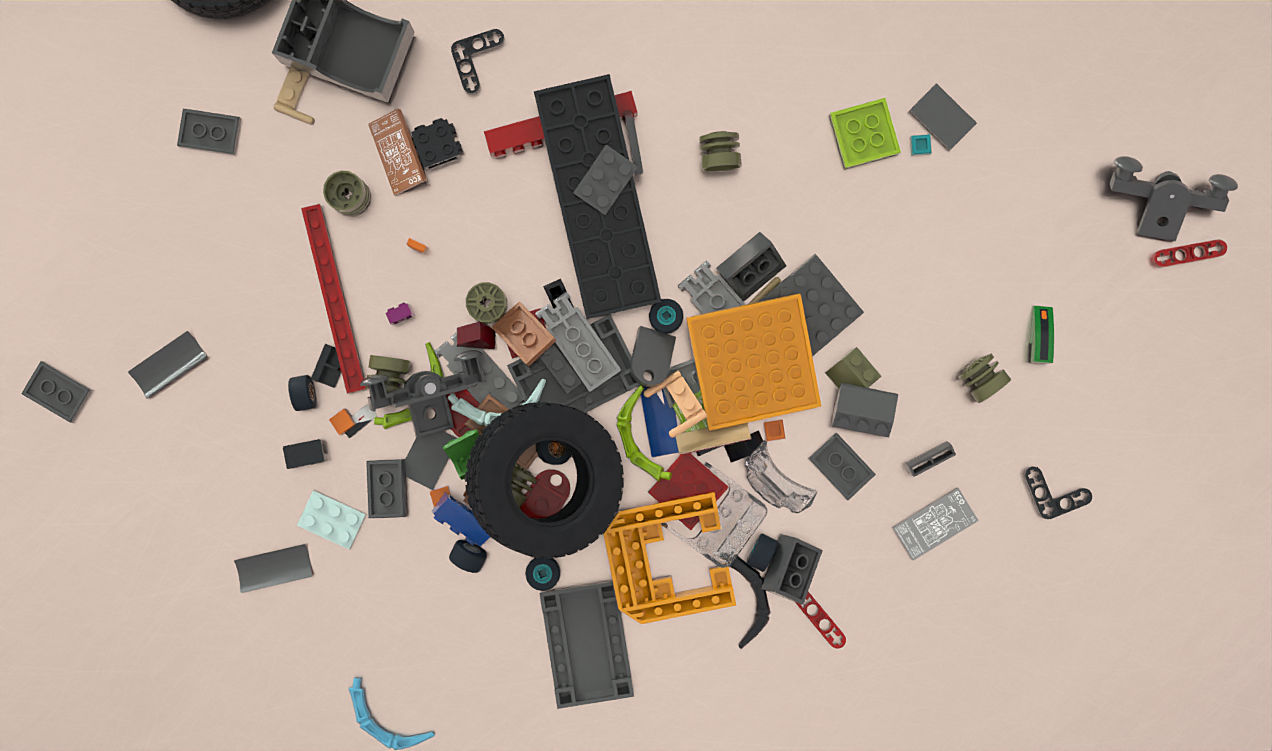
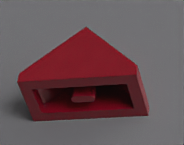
(476, 336)

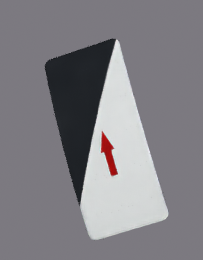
(361, 418)

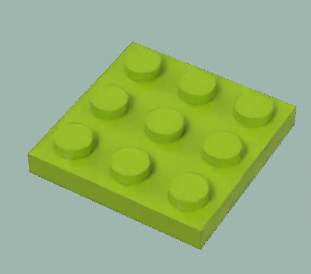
(865, 133)

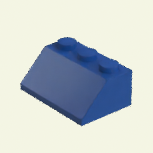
(460, 519)

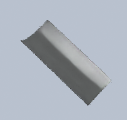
(167, 364)
(273, 568)

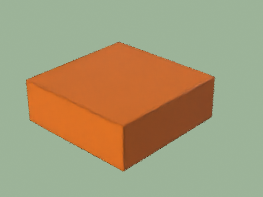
(417, 246)
(342, 421)
(774, 430)

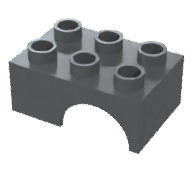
(344, 45)

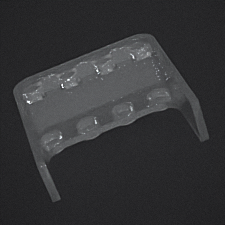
(739, 518)

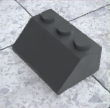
(751, 266)
(864, 410)
(792, 569)

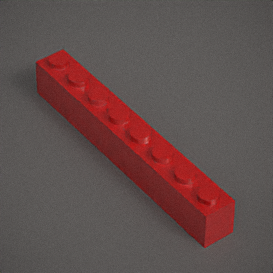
(530, 133)

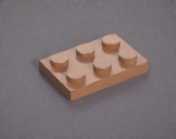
(523, 333)

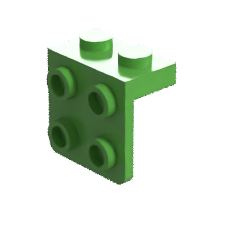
(459, 450)

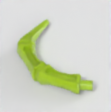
(403, 416)
(631, 449)

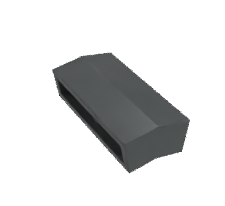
(928, 456)

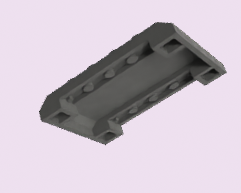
(529, 377)
(586, 645)

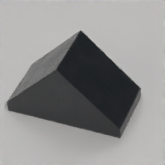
(555, 290)
(743, 449)

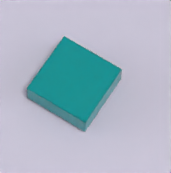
(920, 144)

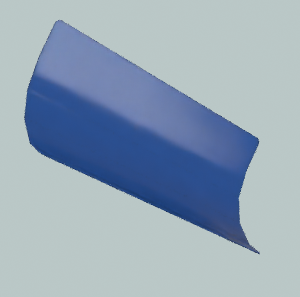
(659, 421)

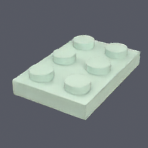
(331, 519)

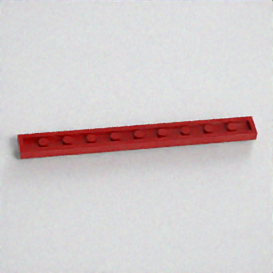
(333, 298)

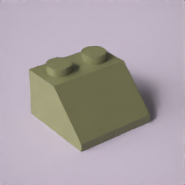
(853, 370)

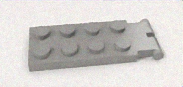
(710, 291)
(579, 342)
(496, 381)

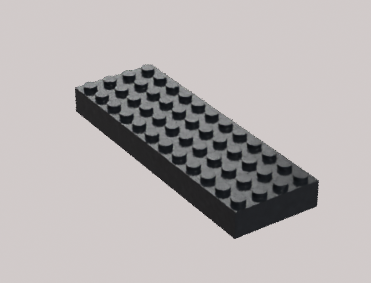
(608, 249)

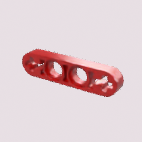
(1189, 253)
(820, 615)

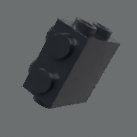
(436, 143)

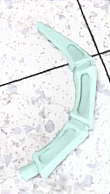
(482, 417)

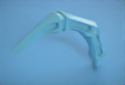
(368, 724)

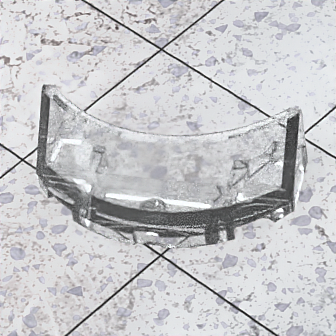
(774, 485)

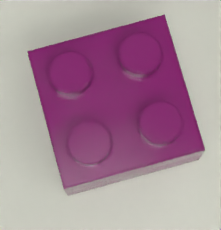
(399, 314)

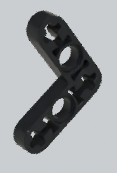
(469, 51)
(1054, 503)

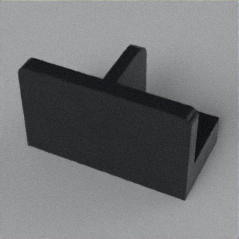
(328, 367)
(304, 454)

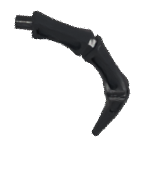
(762, 608)

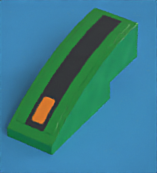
(1042, 335)

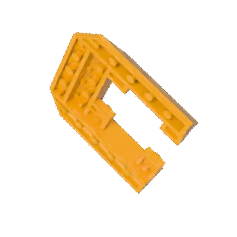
(655, 599)

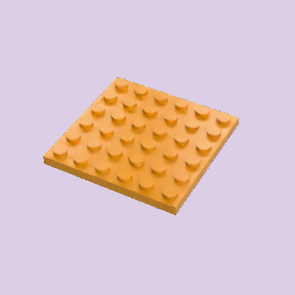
(754, 361)

